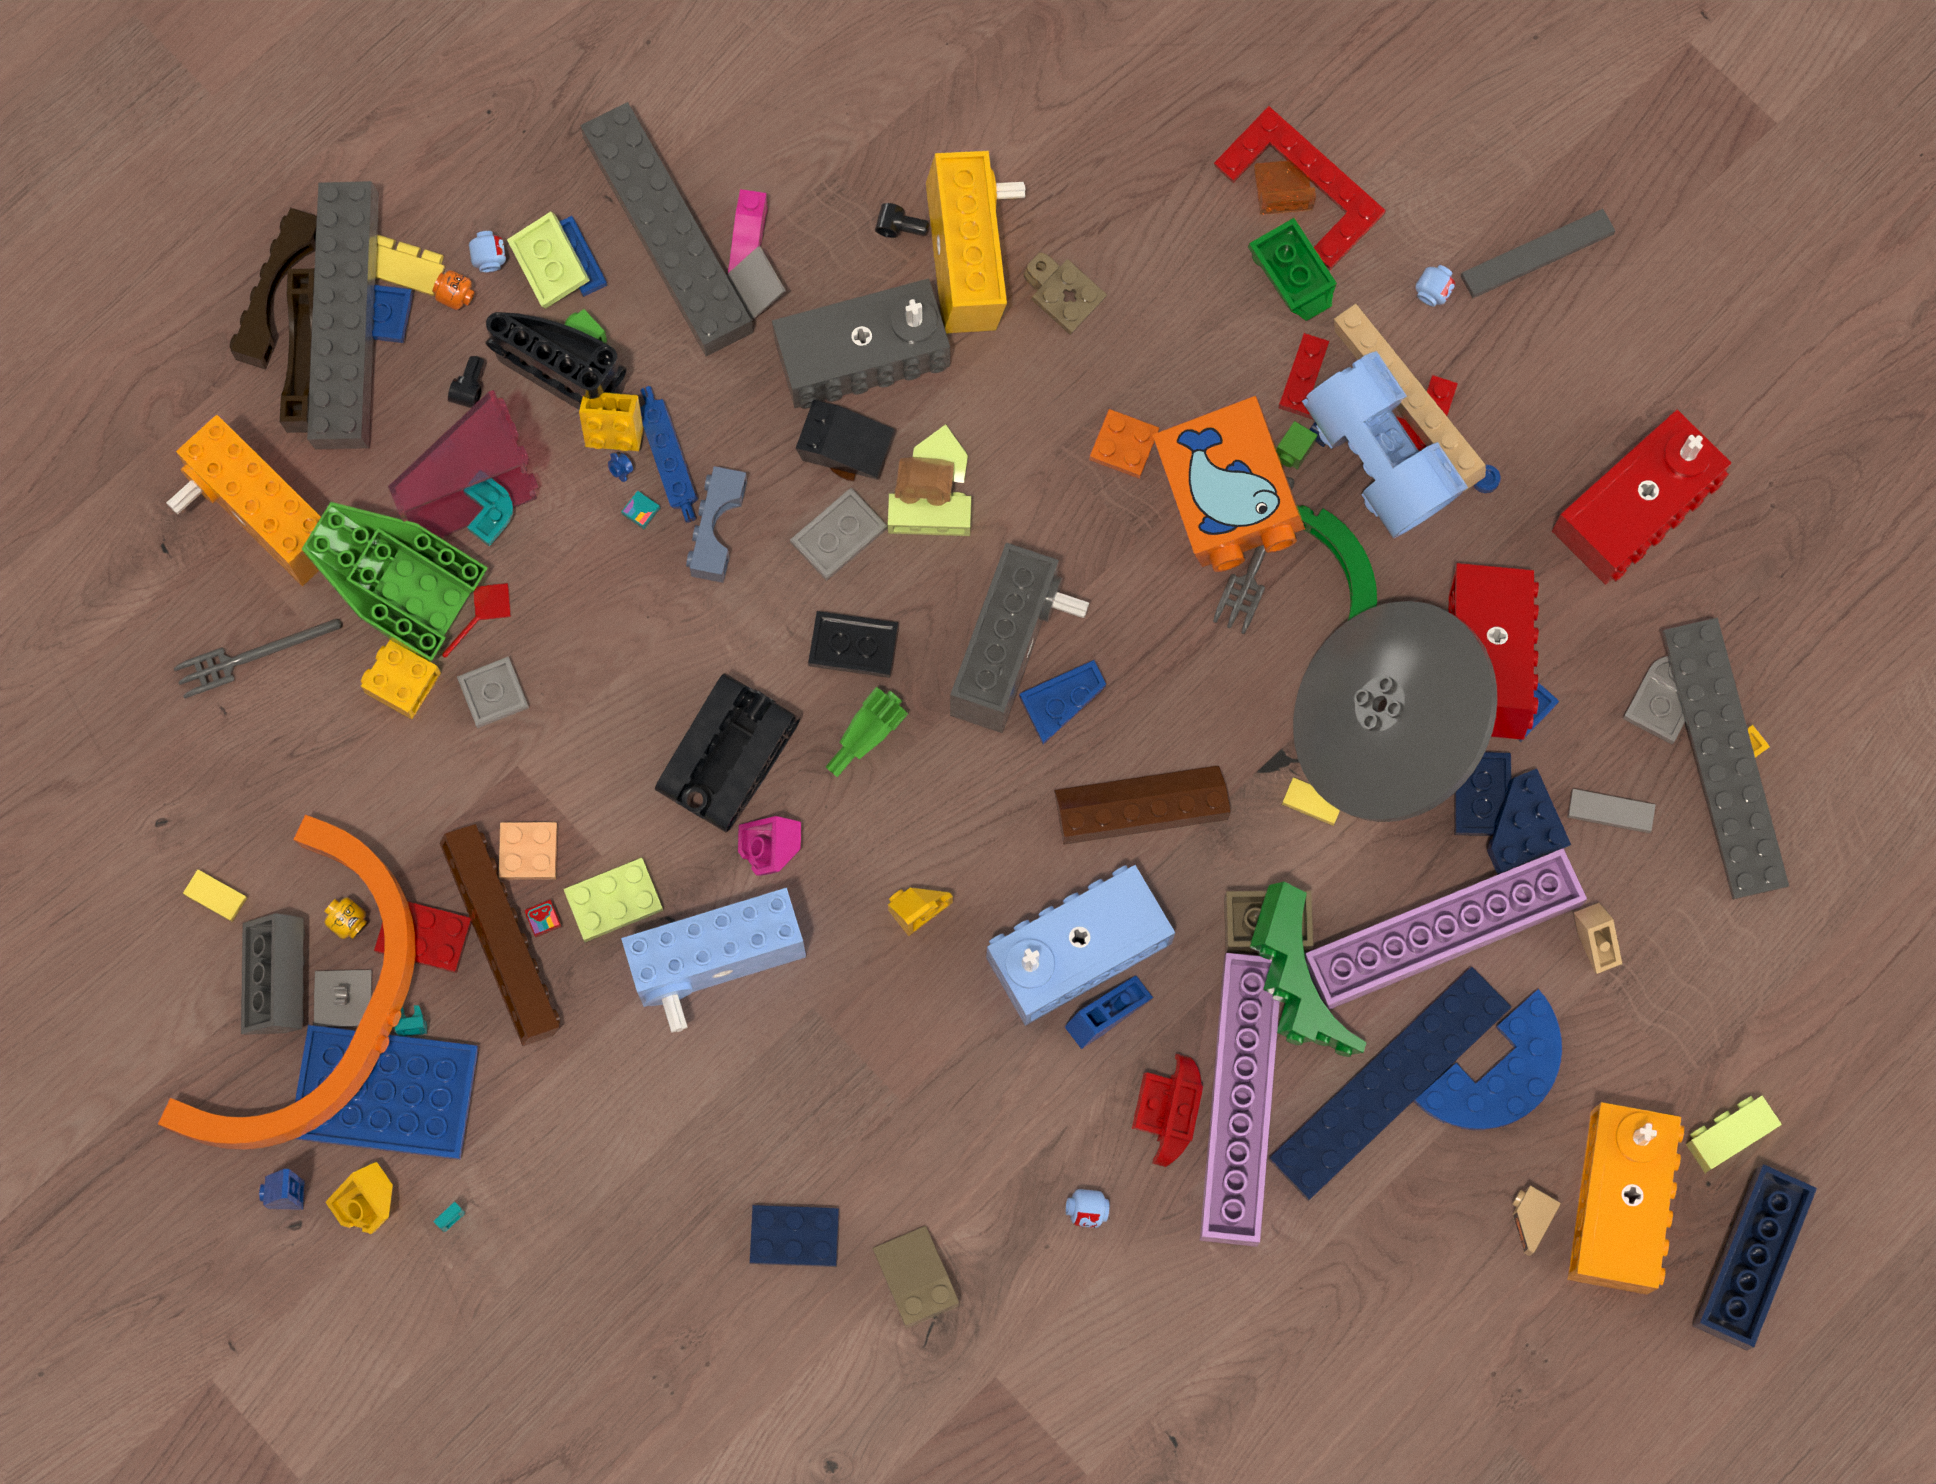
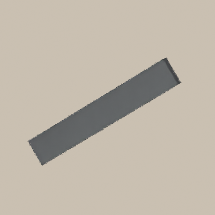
(1537, 253)

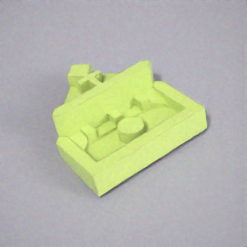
(944, 446)

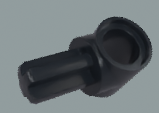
(893, 221)
(466, 389)

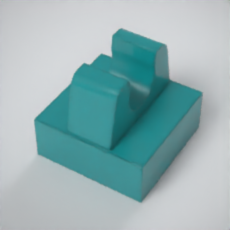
(411, 1025)

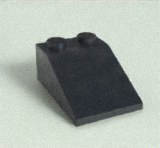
(844, 440)

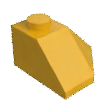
(917, 907)
(363, 1199)

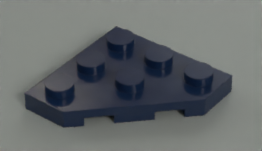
(1526, 825)

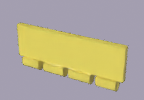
(405, 267)

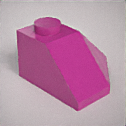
(769, 843)

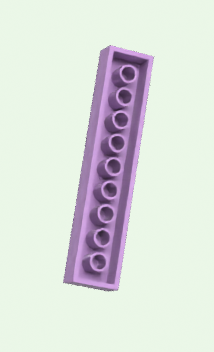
(1444, 929)
(1240, 1104)

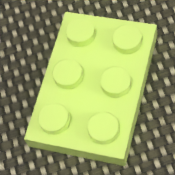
(548, 260)
(613, 899)

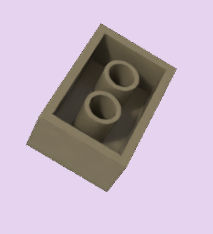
(1242, 915)

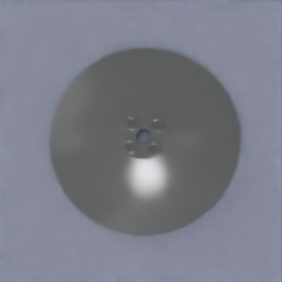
(1434, 718)

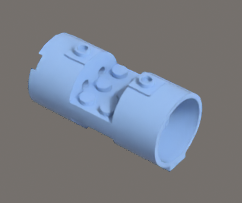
(1359, 409)

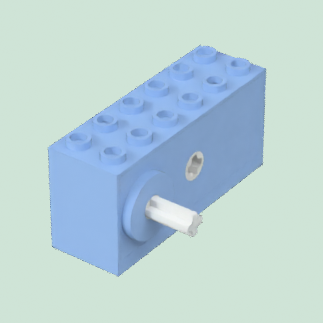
(712, 950)
(1047, 969)

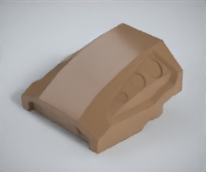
(924, 479)

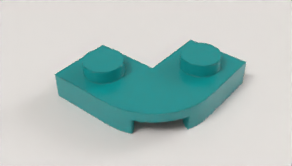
(495, 513)

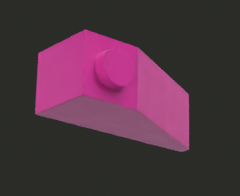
(748, 225)

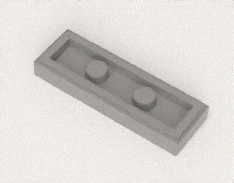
(1611, 811)

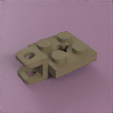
(1054, 281)

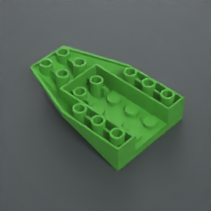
(393, 574)

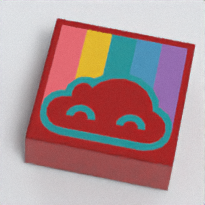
(542, 918)

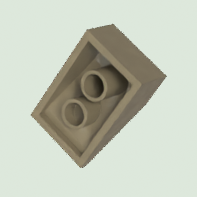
(916, 1277)

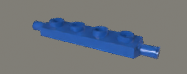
(668, 454)

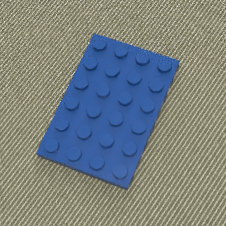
(407, 1104)

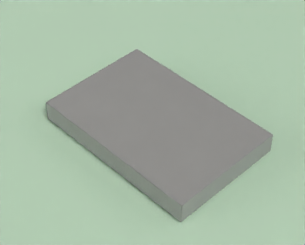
(838, 534)

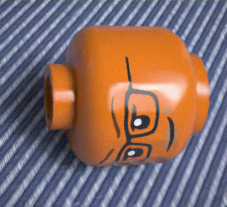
(453, 290)

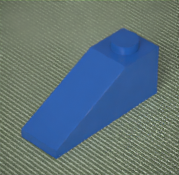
(1107, 1012)
(282, 1191)

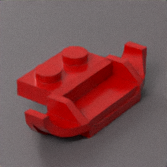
(1170, 1109)

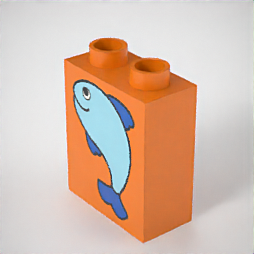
(1229, 484)

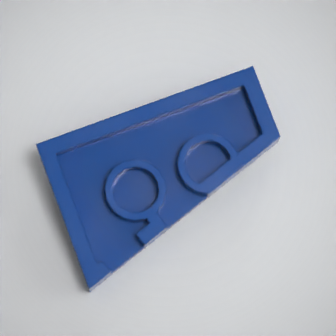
(1061, 698)

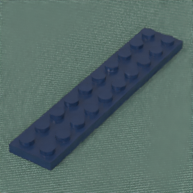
(1389, 1083)

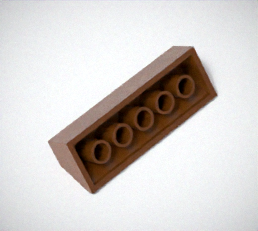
(1142, 804)

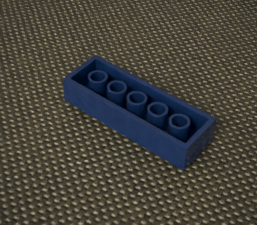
(1755, 1257)

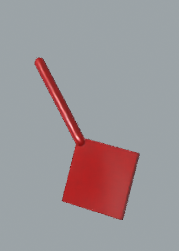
(489, 603)

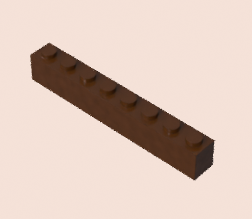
(499, 934)

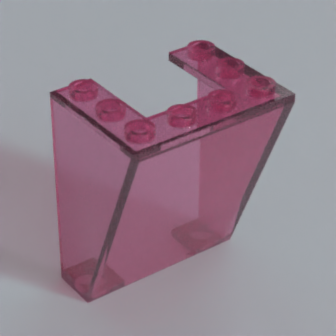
(468, 453)

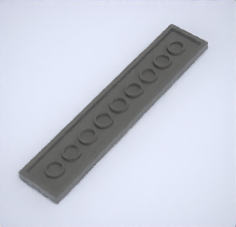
(1725, 758)

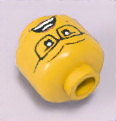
(345, 918)

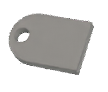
(1657, 703)

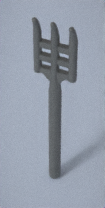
(1247, 582)
(227, 663)

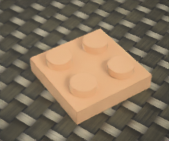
(528, 851)

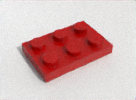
(438, 937)

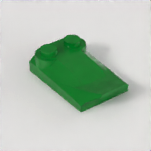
(1294, 269)

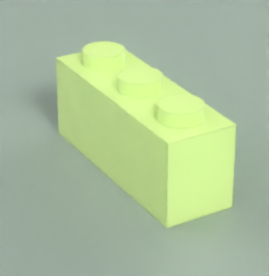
(926, 519)
(1732, 1132)

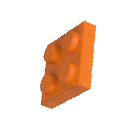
(1124, 443)

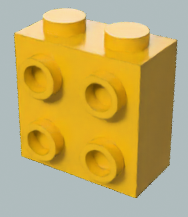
(612, 422)
(400, 679)

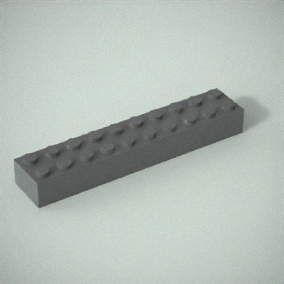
(667, 229)
(343, 315)

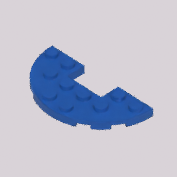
(1513, 1084)

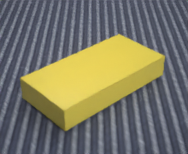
(1306, 800)
(215, 895)

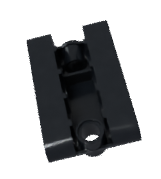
(557, 351)
(727, 752)

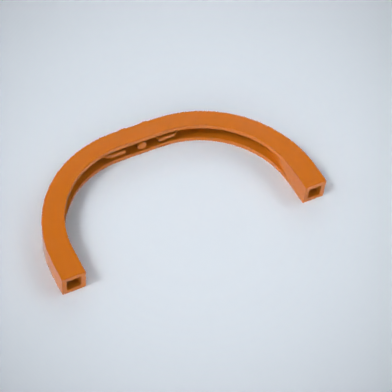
(372, 1032)

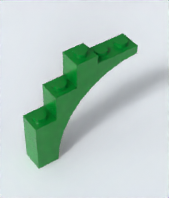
(1288, 980)

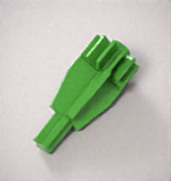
(868, 728)

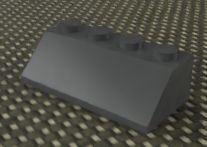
(272, 975)

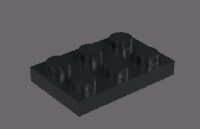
(853, 644)

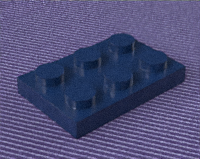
(1482, 795)
(794, 1236)

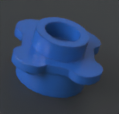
(620, 466)

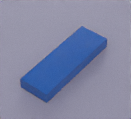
(585, 257)

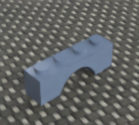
(725, 492)

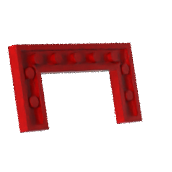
(1274, 131)
(1306, 370)

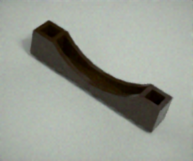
(295, 241)
(295, 394)

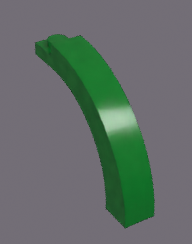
(1349, 554)

